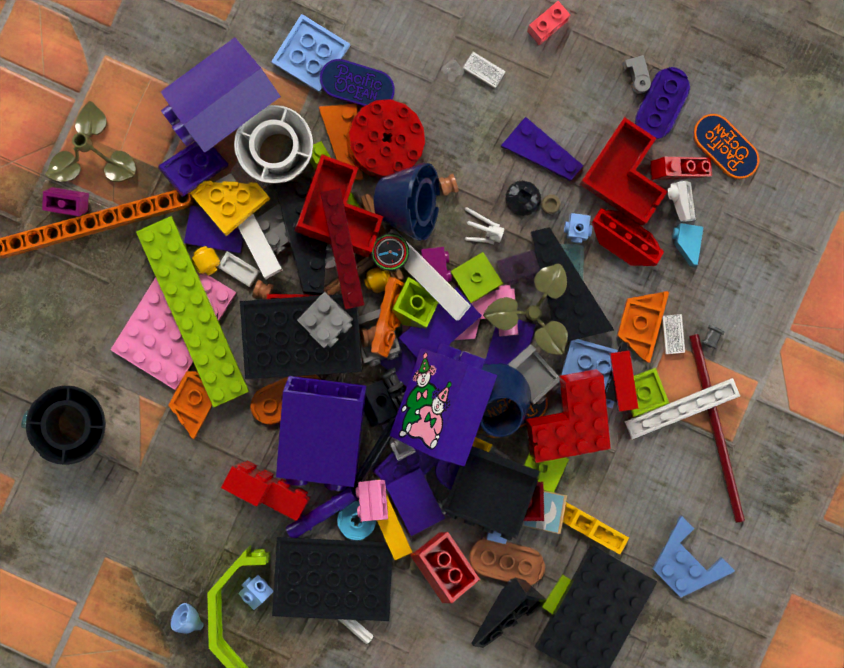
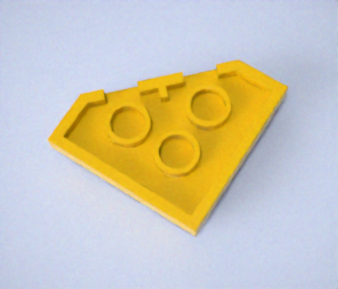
(229, 202)

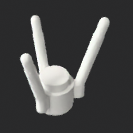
(493, 231)

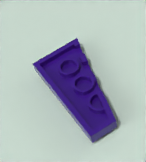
(538, 147)

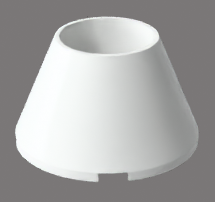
(272, 121)

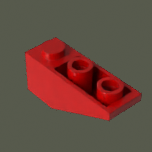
(680, 168)

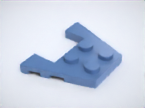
(681, 569)

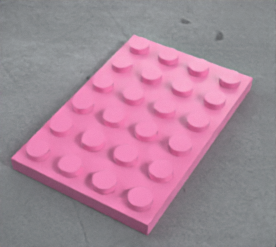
(153, 338)

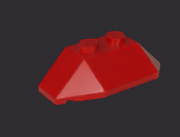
(626, 239)

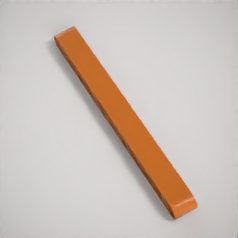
(81, 223)

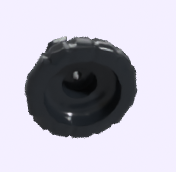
(521, 205)

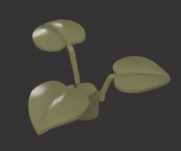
(64, 164)
(553, 336)

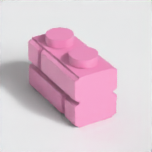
(372, 500)

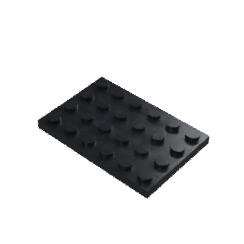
(283, 348)
(332, 579)
(595, 612)

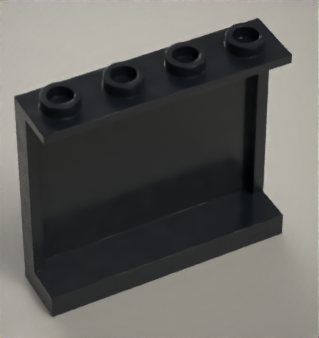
(492, 493)

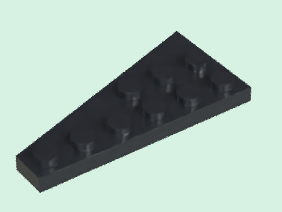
(307, 251)
(576, 306)

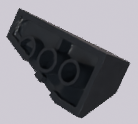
(513, 602)

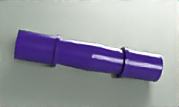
(322, 513)

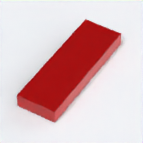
(624, 381)

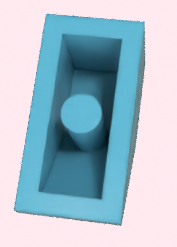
(688, 242)

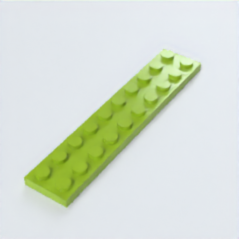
(192, 311)

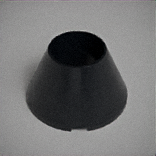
(44, 429)

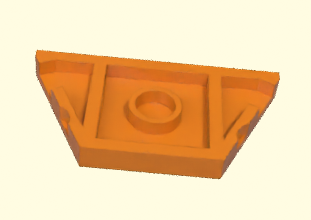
(642, 322)
(191, 403)

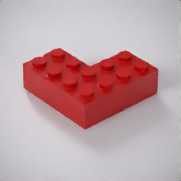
(615, 175)
(362, 224)
(580, 426)
(261, 487)

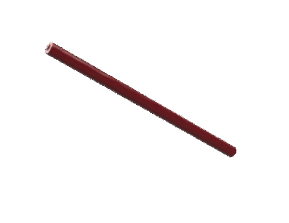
(718, 432)

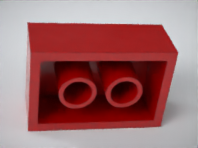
(445, 567)

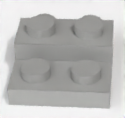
(274, 229)
(325, 320)

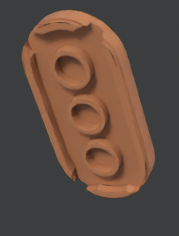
(506, 561)

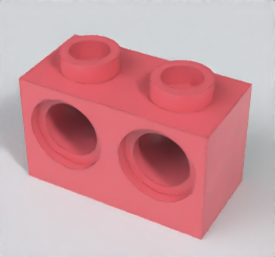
(548, 22)

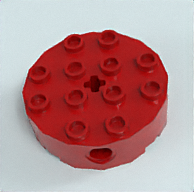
(383, 120)

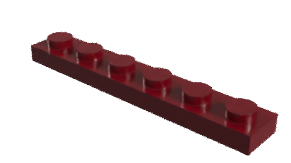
(342, 248)

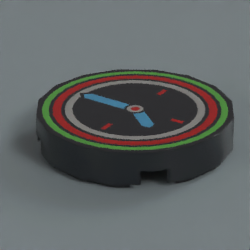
(390, 252)

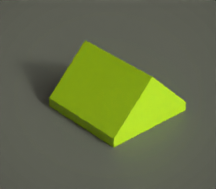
(414, 305)

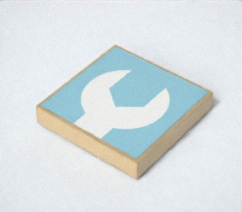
(553, 513)

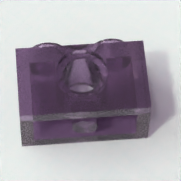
(526, 259)

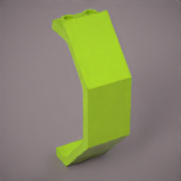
(215, 628)

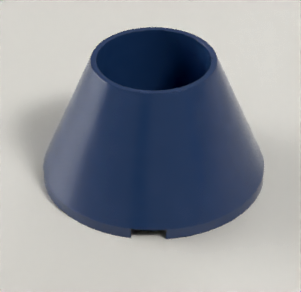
(409, 200)
(509, 385)

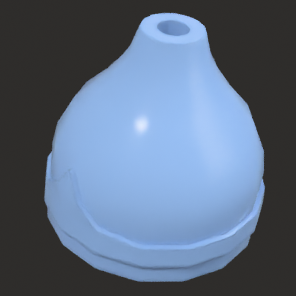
(186, 619)

